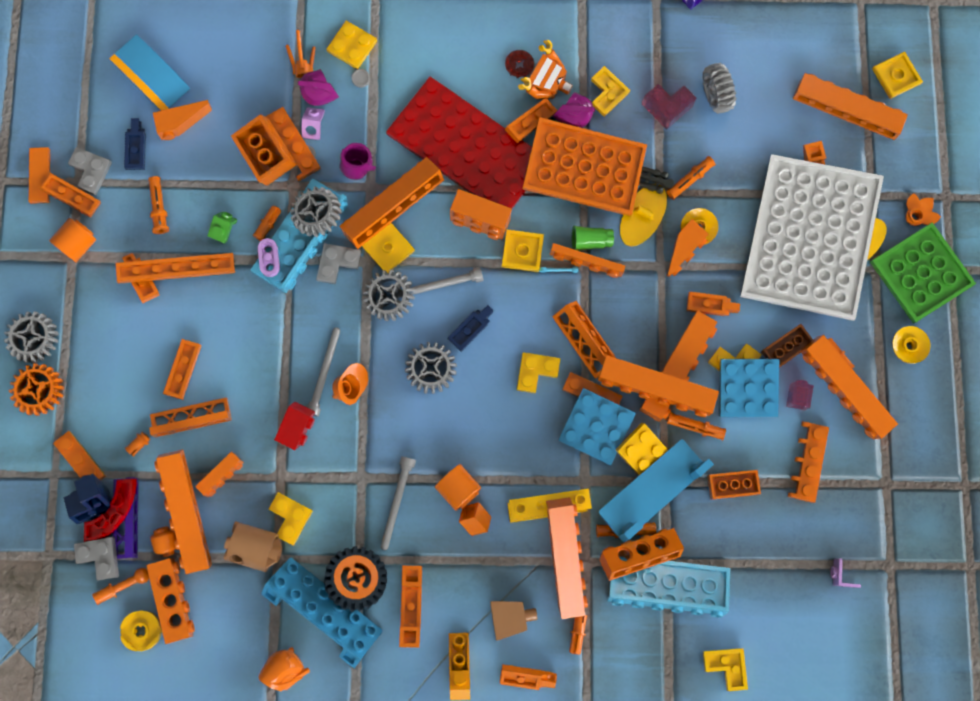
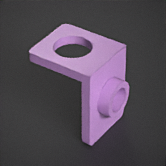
(313, 118)
(836, 574)

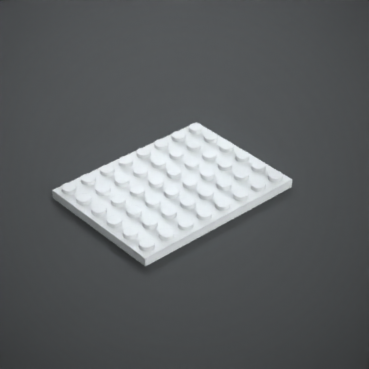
(812, 237)

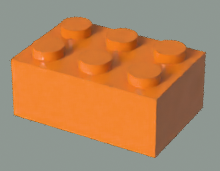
(263, 150)
(480, 215)

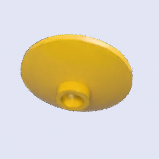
(705, 219)
(917, 339)

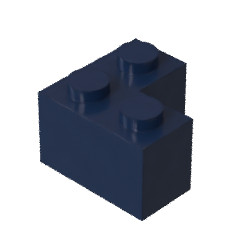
(88, 500)

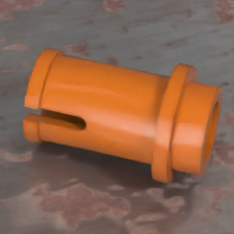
(137, 444)

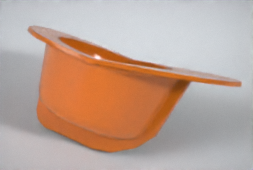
(350, 384)

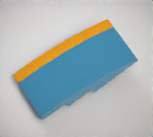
(149, 73)

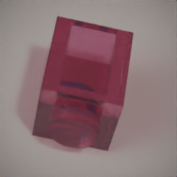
(800, 395)

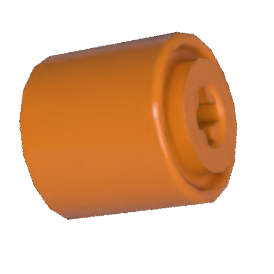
(73, 239)
(458, 487)

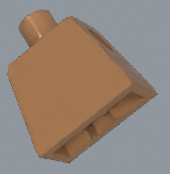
(510, 618)

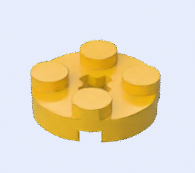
(129, 632)

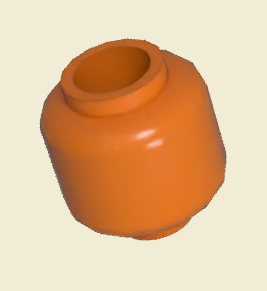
(163, 541)

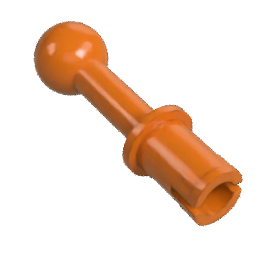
(140, 576)

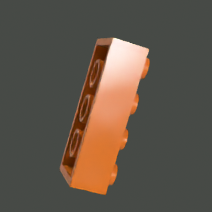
(219, 475)
(734, 484)

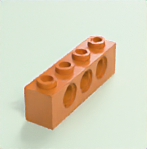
(616, 568)
(156, 573)

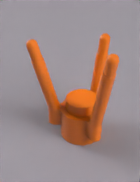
(301, 66)

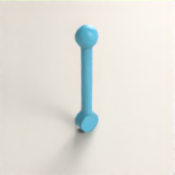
(574, 269)

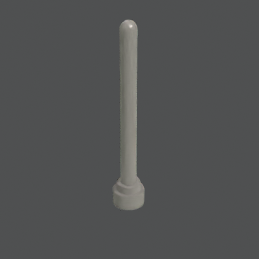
(474, 275)
(314, 404)
(406, 466)

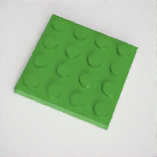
(922, 273)

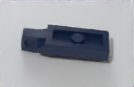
(135, 146)
(470, 328)

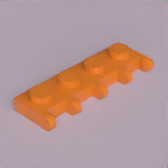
(294, 142)
(810, 462)

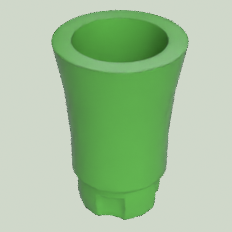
(591, 238)

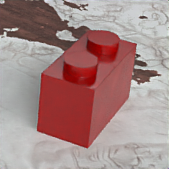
(295, 426)

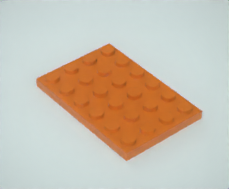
(584, 166)

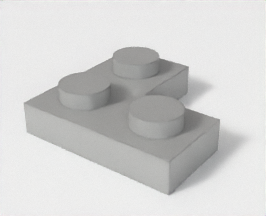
(94, 169)
(335, 257)
(103, 553)

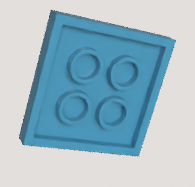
(749, 388)
(596, 426)

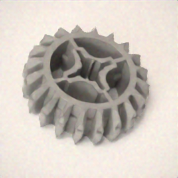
(719, 88)
(326, 212)
(384, 300)
(32, 322)
(419, 355)

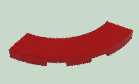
(115, 515)

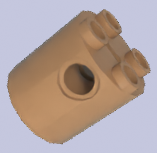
(252, 547)

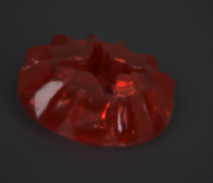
(518, 56)

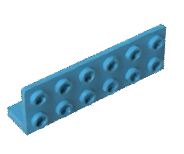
(653, 490)
(309, 598)

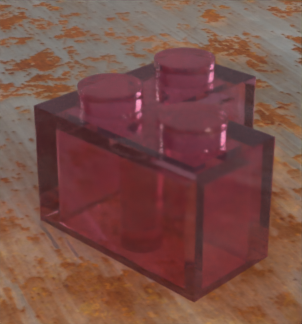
(668, 108)

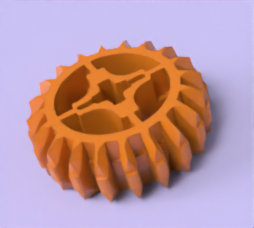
(21, 393)

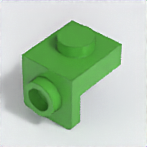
(221, 226)

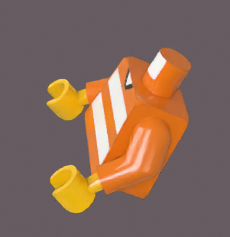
(547, 76)

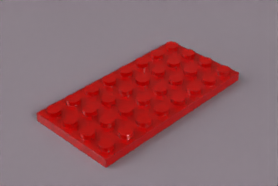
(463, 144)

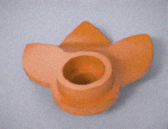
(922, 210)

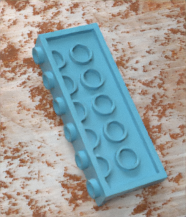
(295, 247)
(675, 587)

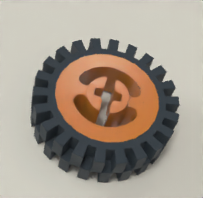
(347, 561)

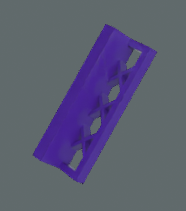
(131, 527)

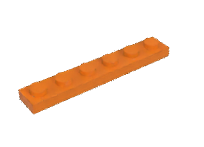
(175, 268)

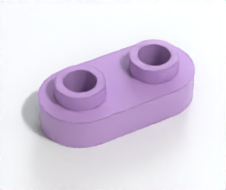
(268, 258)

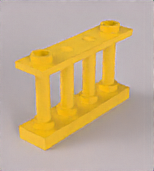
(535, 507)

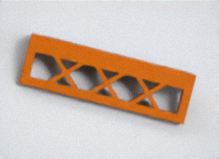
(587, 332)
(191, 421)

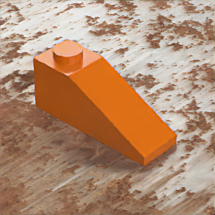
(177, 120)

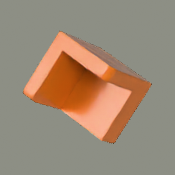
(475, 519)

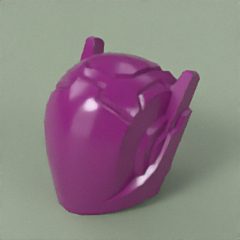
(316, 89)
(576, 111)
(356, 161)

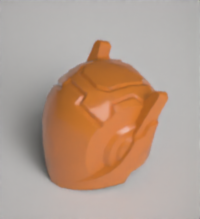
(282, 670)

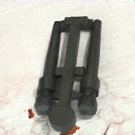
(669, 183)

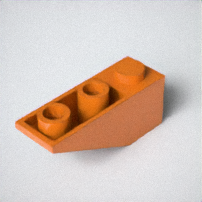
(686, 242)

